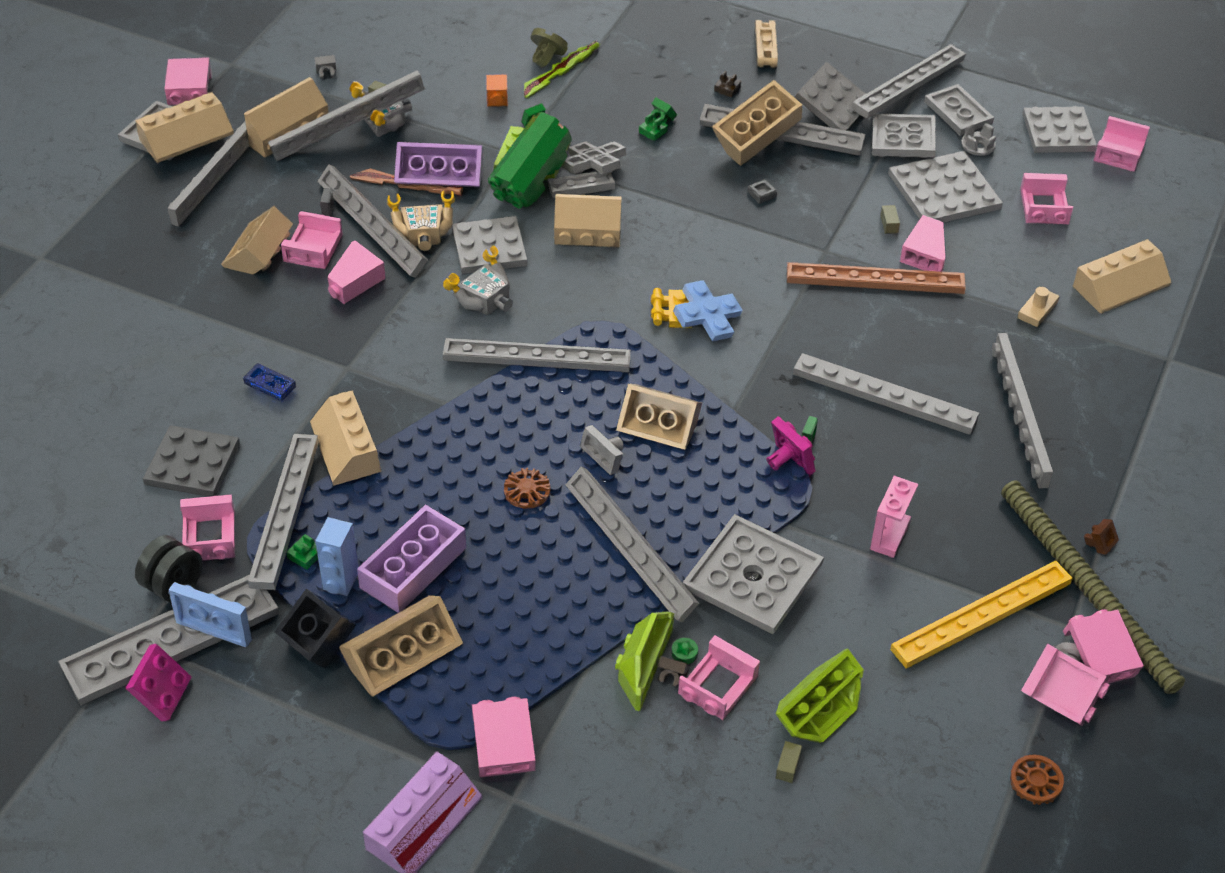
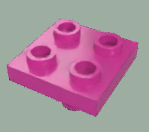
(791, 446)
(158, 682)

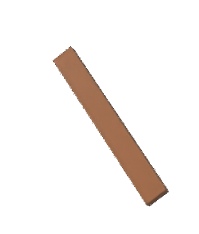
(876, 278)

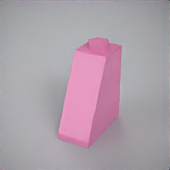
(925, 246)
(355, 273)

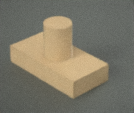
(1038, 306)

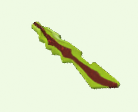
(567, 63)

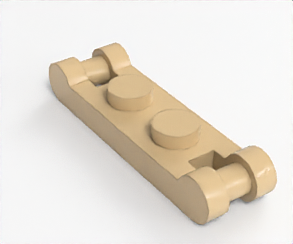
(766, 43)

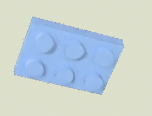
(210, 614)

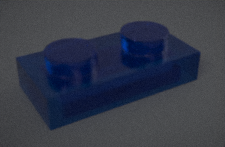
(269, 382)

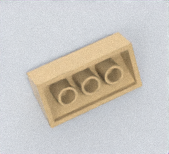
(283, 114)
(758, 122)
(184, 127)
(1122, 276)
(345, 439)
(401, 644)

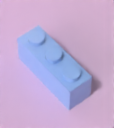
(337, 556)

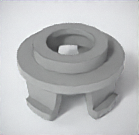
(985, 137)

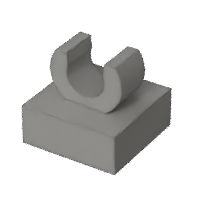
(325, 63)

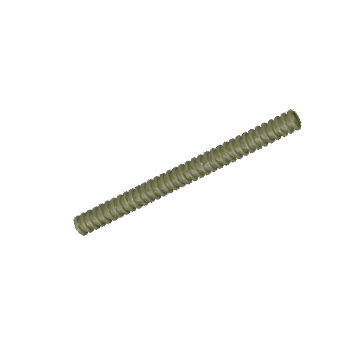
(1091, 584)

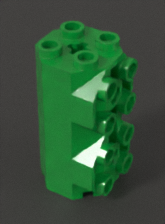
(529, 160)

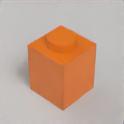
(497, 90)

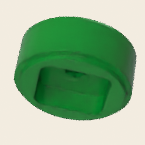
(684, 650)

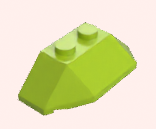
(643, 655)
(823, 699)

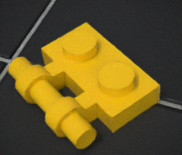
(658, 301)

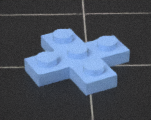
(707, 310)

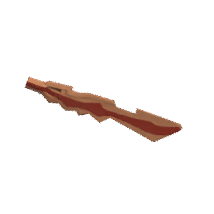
(378, 177)

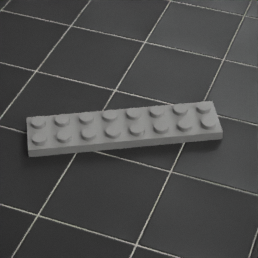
(114, 660)

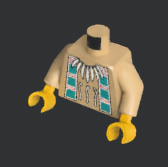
(423, 224)

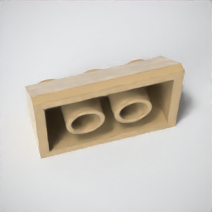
(587, 220)
(259, 242)
(658, 416)

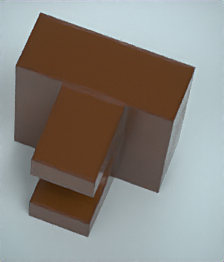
(1102, 536)

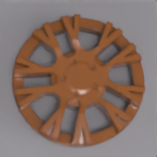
(526, 488)
(1036, 779)

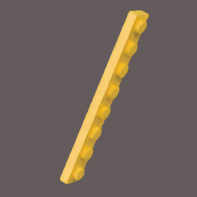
(980, 614)

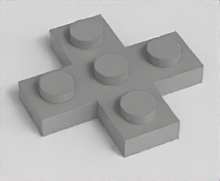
(601, 158)

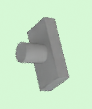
(603, 450)

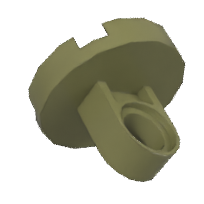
(546, 46)

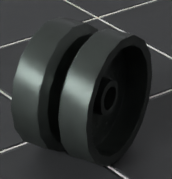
(167, 562)

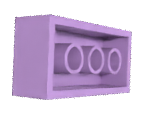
(412, 558)

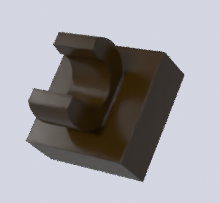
(727, 85)
(672, 667)

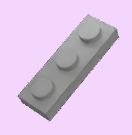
(581, 184)

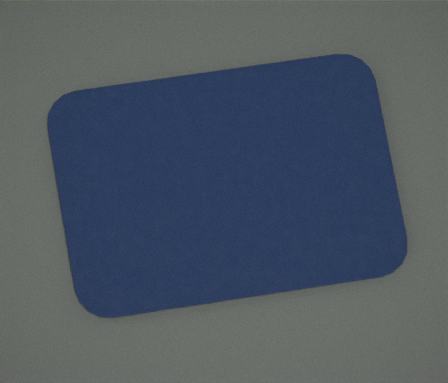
(542, 584)

